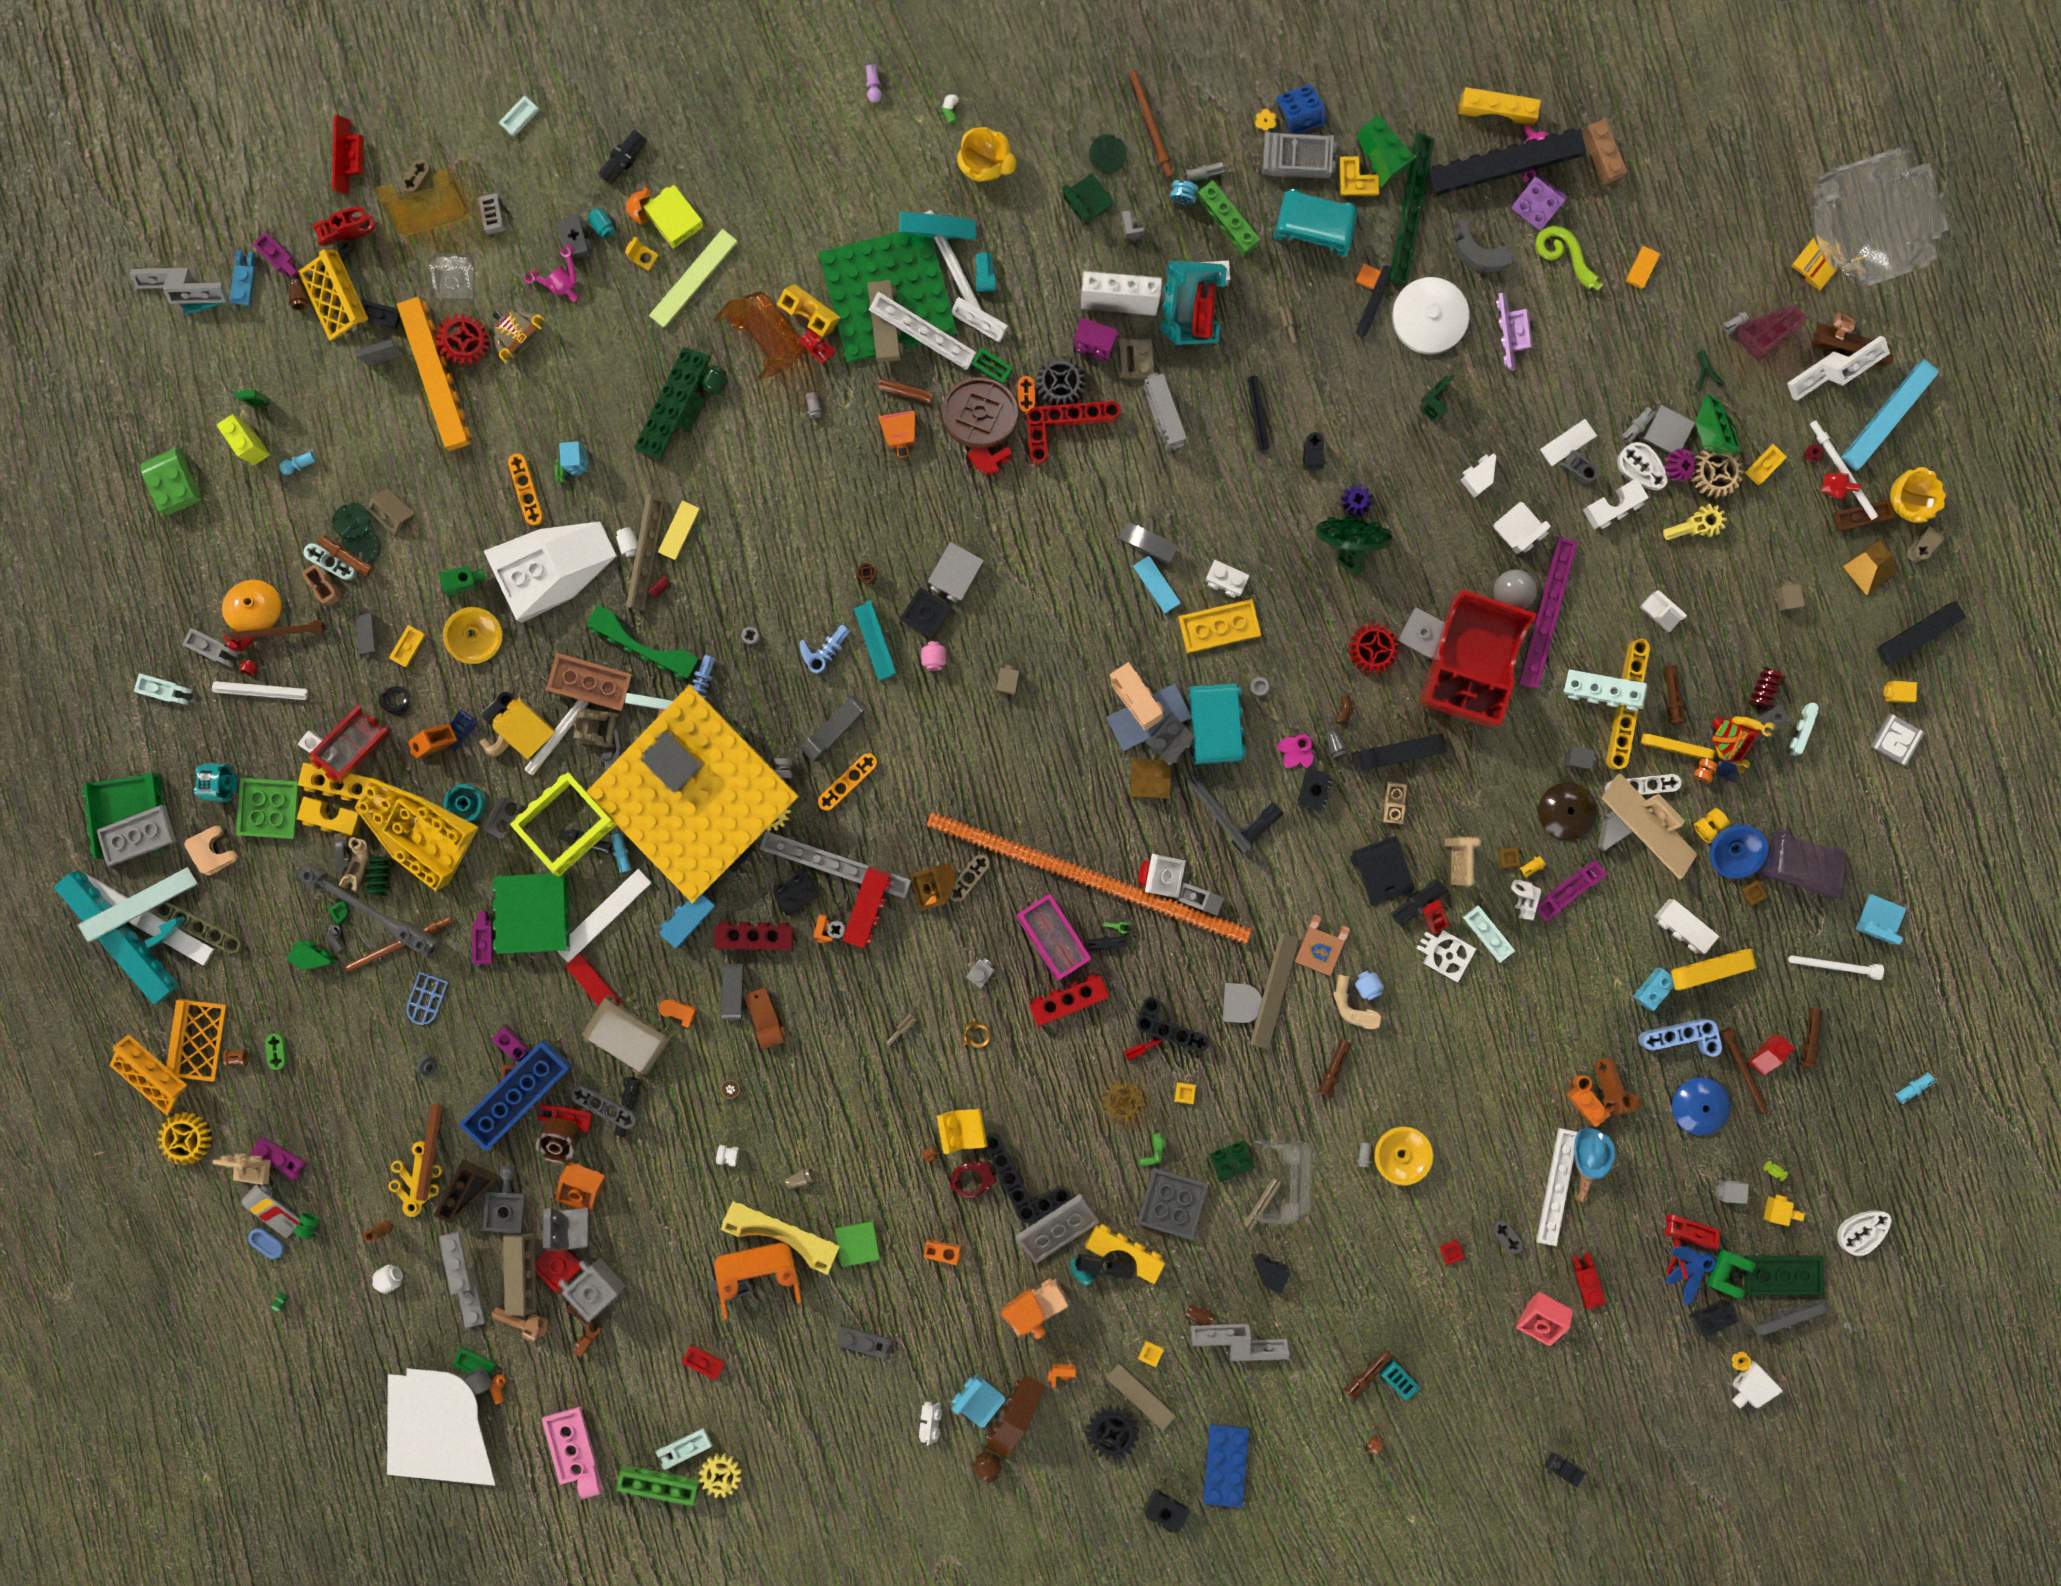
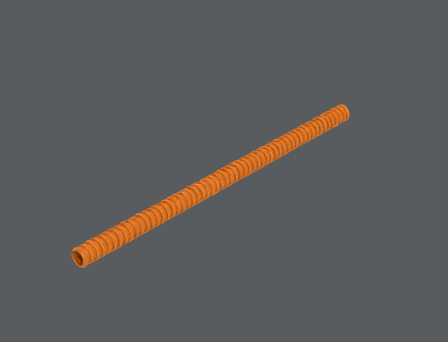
(1090, 878)

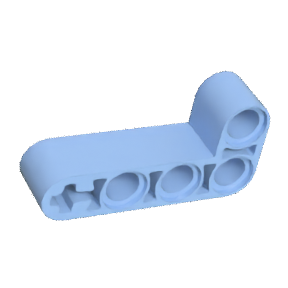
(1678, 1037)

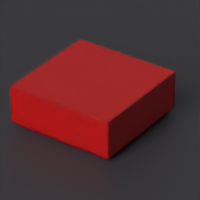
(1451, 1252)

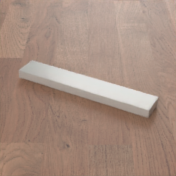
(922, 330)
(606, 913)
(1557, 1187)

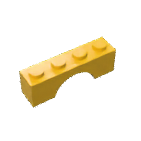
(1517, 108)
(1104, 1241)

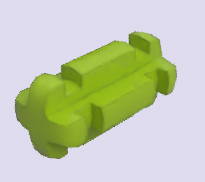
(1775, 1170)

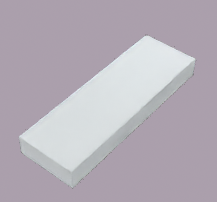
(979, 319)

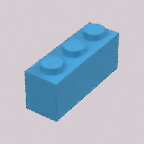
(686, 920)

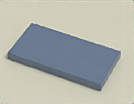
(1128, 730)

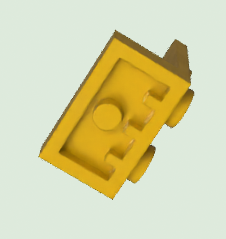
(961, 1130)

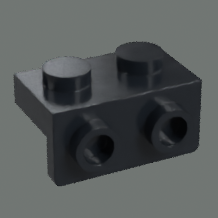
(795, 893)

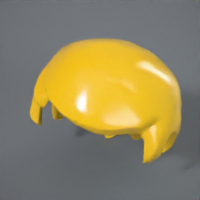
(1917, 495)

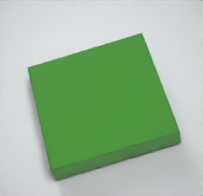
(857, 1243)

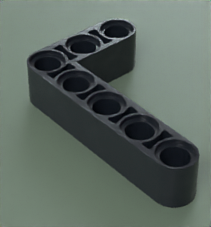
(1398, 752)
(1017, 1184)

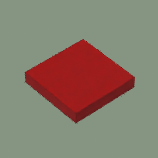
(557, 1265)

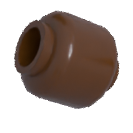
(987, 1466)

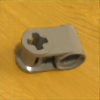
(1924, 544)

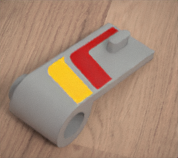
(261, 1204)

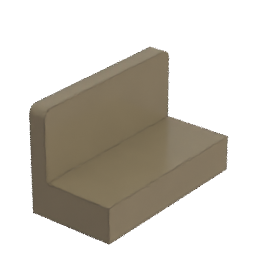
(389, 510)

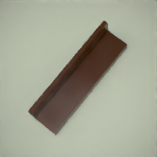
(1825, 339)

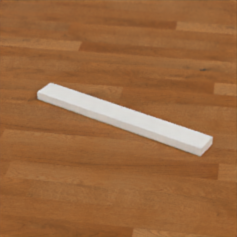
(149, 922)

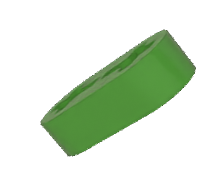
(272, 1053)

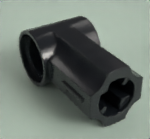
(496, 707)

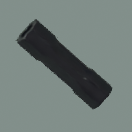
(1261, 824)

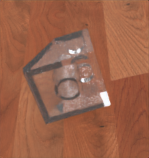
(453, 276)

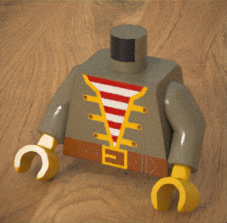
(515, 332)

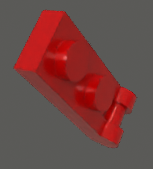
(1692, 1232)

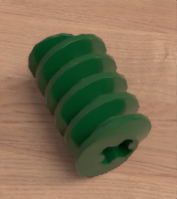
(378, 875)

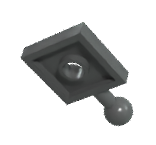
(512, 1201)

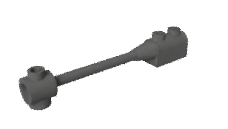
(405, 932)

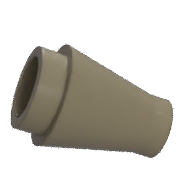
(802, 1178)

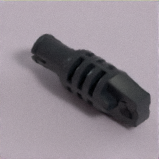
(573, 835)

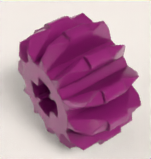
(1680, 465)

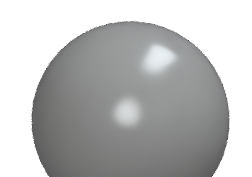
(1515, 589)

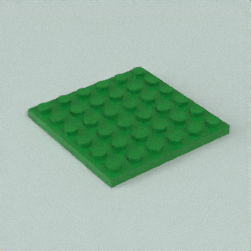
(899, 257)

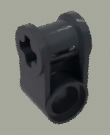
(1313, 455)

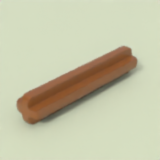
(905, 390)

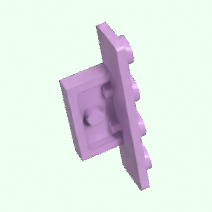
(1515, 329)

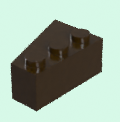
(463, 1190)

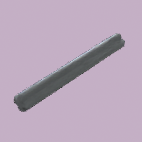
(1219, 814)

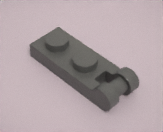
(864, 1342)

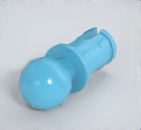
(287, 467)

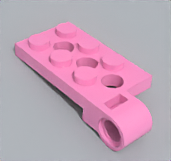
(589, 1480)

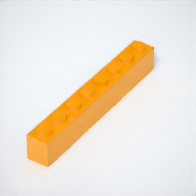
(434, 373)

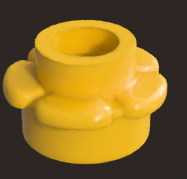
(1741, 1366)

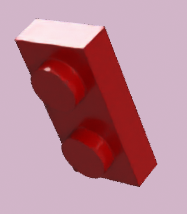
(1435, 917)
(703, 1362)

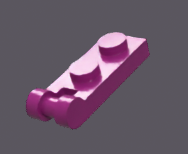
(279, 1157)

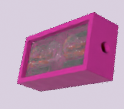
(1053, 937)

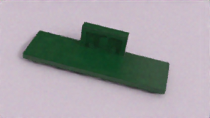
(676, 405)

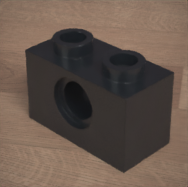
(1306, 798)
(1714, 1318)
(1160, 1501)

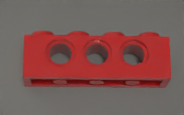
(1043, 1016)

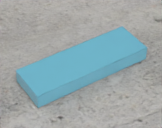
(1156, 584)

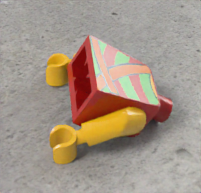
(1736, 737)

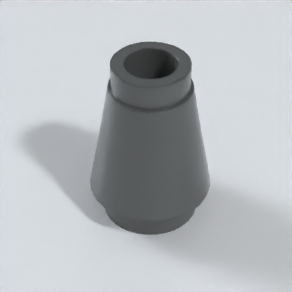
(1336, 745)

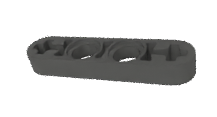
(603, 1110)
(1791, 1316)

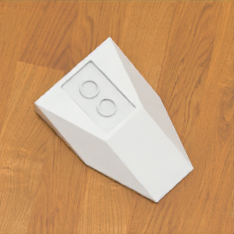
(549, 566)

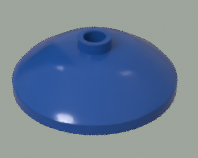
(1745, 857)
(1689, 1104)

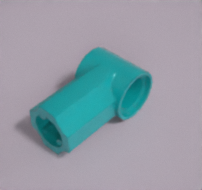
(985, 278)

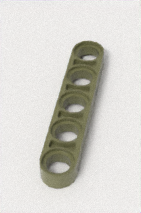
(209, 928)

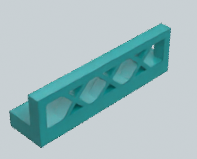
(875, 641)

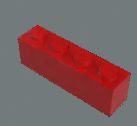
(866, 907)

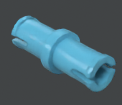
(621, 852)
(1915, 1088)

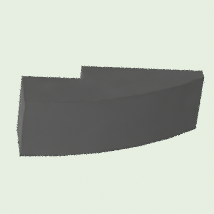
(1148, 542)

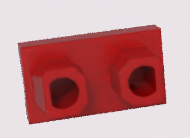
(817, 346)

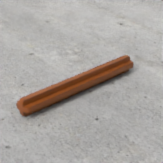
(429, 1152)

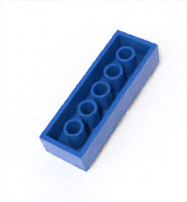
(515, 1095)

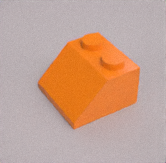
(579, 1187)

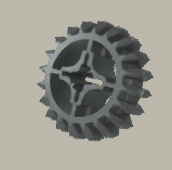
(1066, 387)

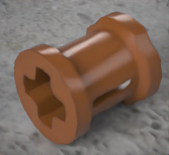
(235, 1057)

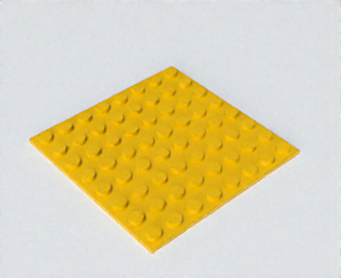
(715, 814)

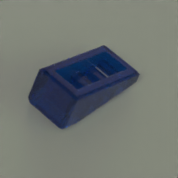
(467, 728)

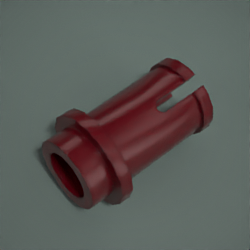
(659, 587)

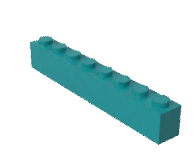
(120, 942)

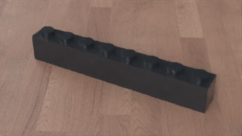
(1506, 162)

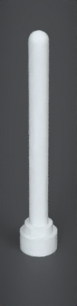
(1874, 971)

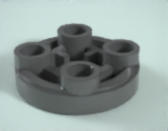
(340, 860)

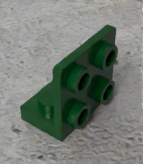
(1087, 198)
(1433, 407)

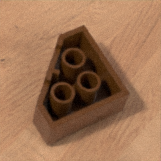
(1014, 1416)

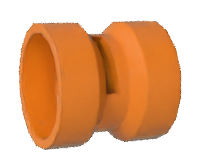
(1705, 770)

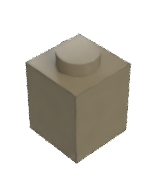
(1789, 596)
(1007, 680)

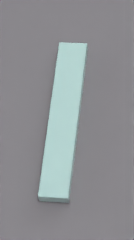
(137, 904)

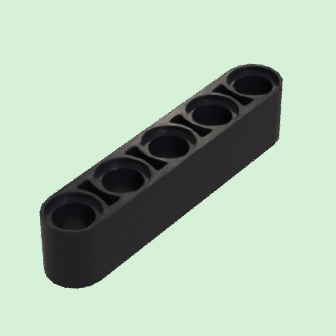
(1921, 633)

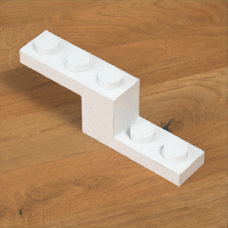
(1838, 368)

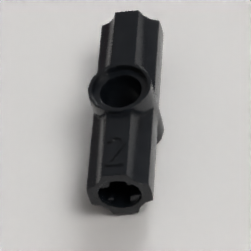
(622, 157)
(1418, 901)
(1094, 1265)

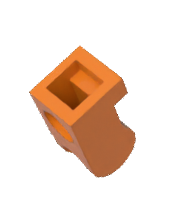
(678, 1010)
(943, 1252)

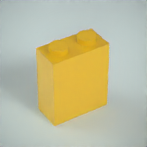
(522, 728)

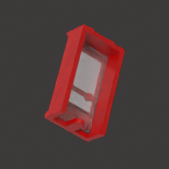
(347, 745)

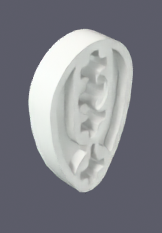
(1649, 457)
(1867, 1242)

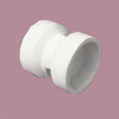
(727, 1155)

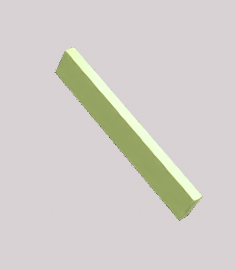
(693, 278)

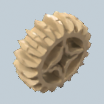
(1709, 467)

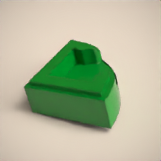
(339, 912)

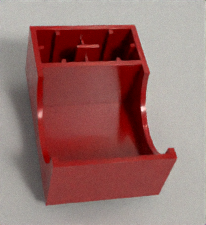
(1476, 659)

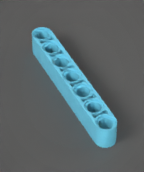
(1889, 414)

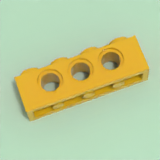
(310, 780)

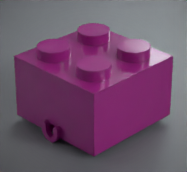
(1095, 339)

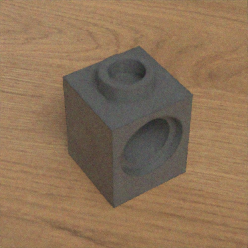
(1580, 757)

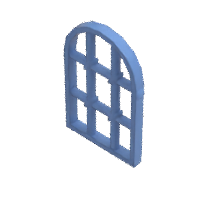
(433, 994)

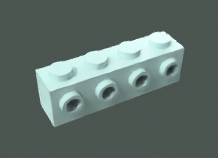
(1605, 689)

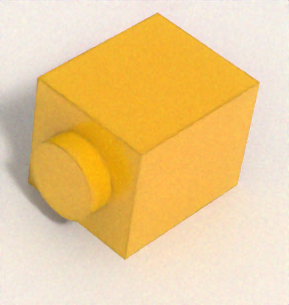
(1900, 691)

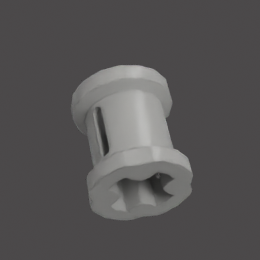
(842, 930)

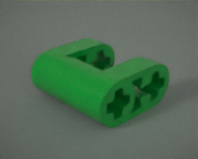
(1721, 1273)

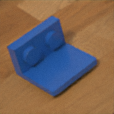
(1302, 110)

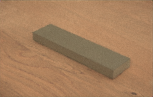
(1140, 1396)

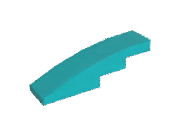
(937, 225)

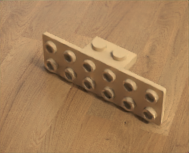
(1653, 823)

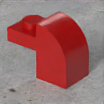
(986, 463)

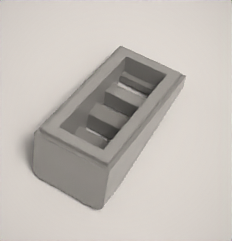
(496, 227)

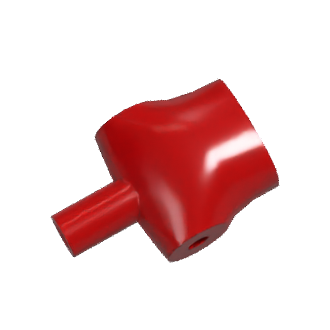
(1838, 484)

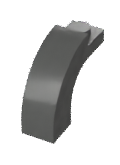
(1477, 257)

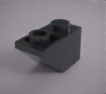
(1271, 1274)

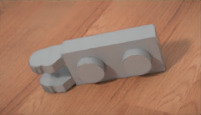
(208, 646)

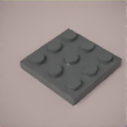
(1172, 1203)

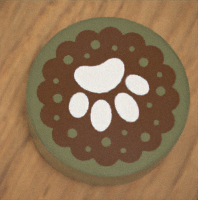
(730, 1088)

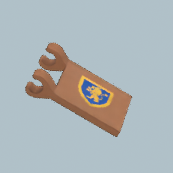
(1321, 949)

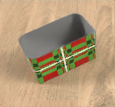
(494, 817)

